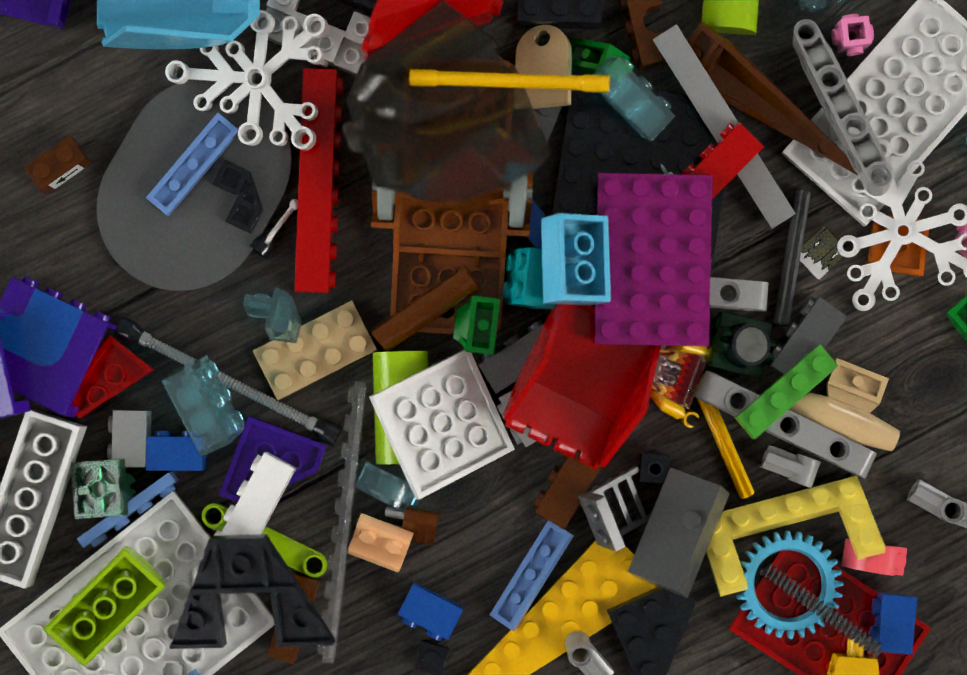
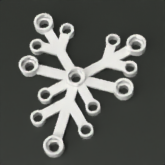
(226, 76)
(894, 198)

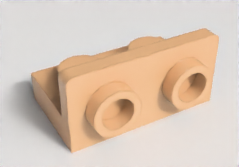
(380, 542)

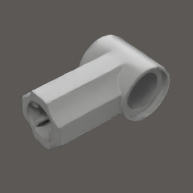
(795, 467)
(588, 658)

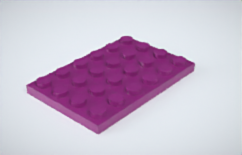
(656, 259)

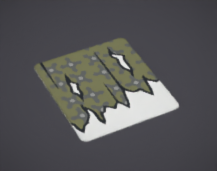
(820, 253)

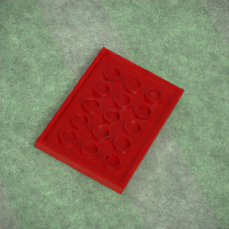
(814, 651)

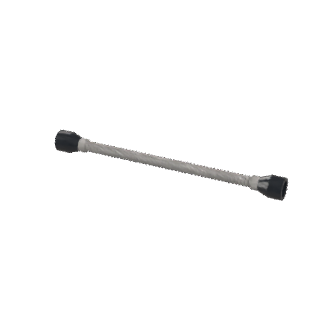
(324, 429)

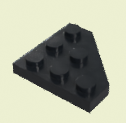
(652, 628)

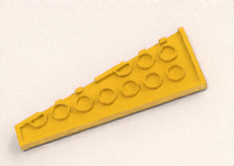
(571, 604)

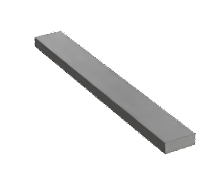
(717, 117)

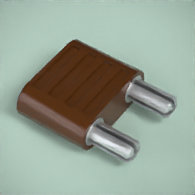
(419, 521)

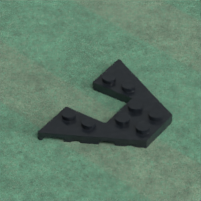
(247, 566)

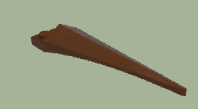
(754, 94)

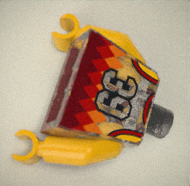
(678, 378)

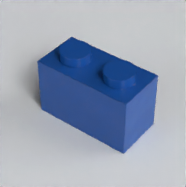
(173, 453)
(430, 611)
(894, 622)

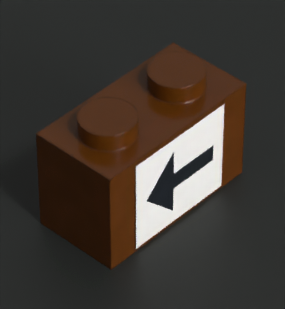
(57, 165)

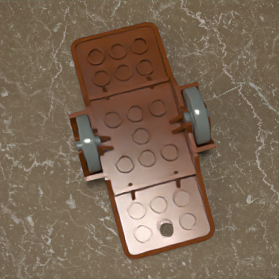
(440, 238)

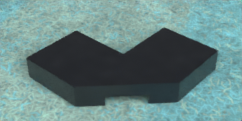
(248, 205)

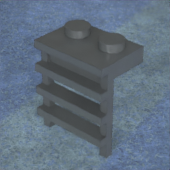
(601, 517)

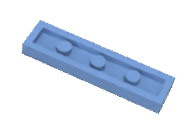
(193, 164)
(139, 503)
(531, 575)

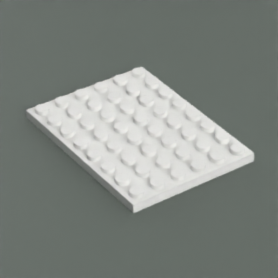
(174, 546)

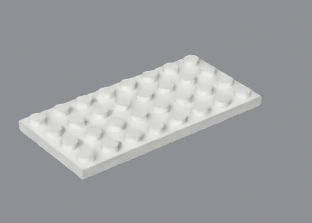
(910, 95)

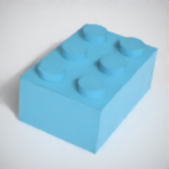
(575, 259)

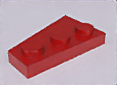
(108, 375)

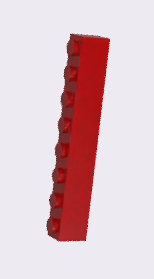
(317, 183)

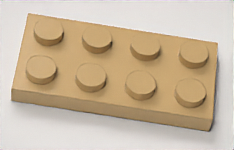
(320, 350)

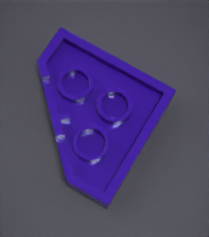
(284, 444)

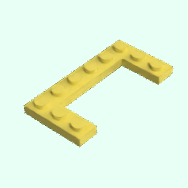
(838, 496)

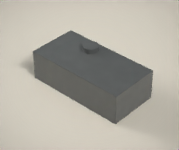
(678, 532)

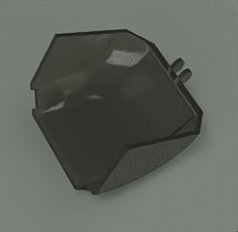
(441, 138)

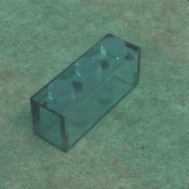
(634, 98)

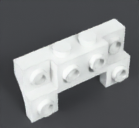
(340, 47)

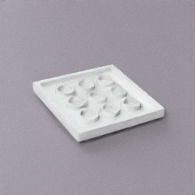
(442, 423)

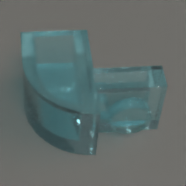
(280, 312)
(386, 487)

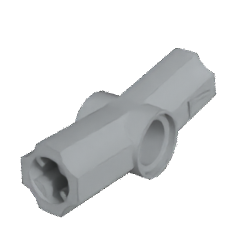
(935, 501)

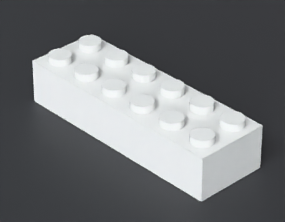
(34, 491)

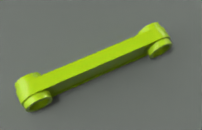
(293, 552)

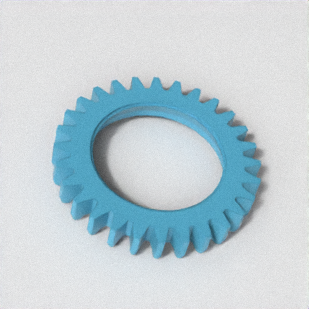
(827, 587)

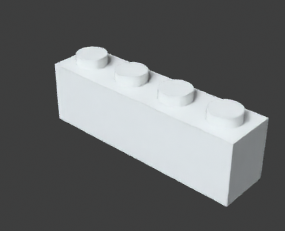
(258, 496)

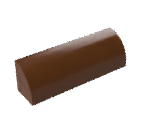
(425, 308)

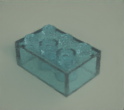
(204, 405)

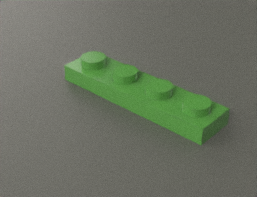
(786, 391)

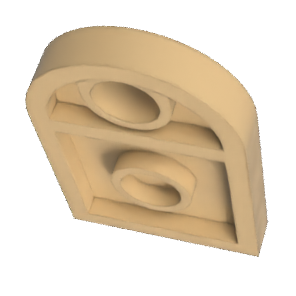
(550, 59)

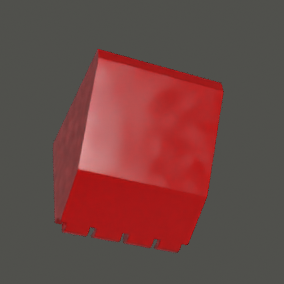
(581, 390)

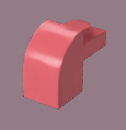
(887, 563)

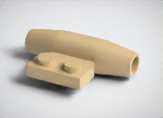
(848, 406)

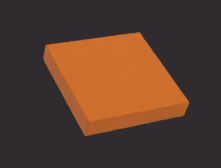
(908, 260)

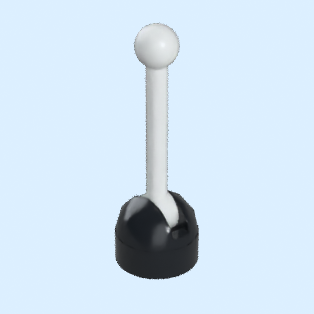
(263, 244)

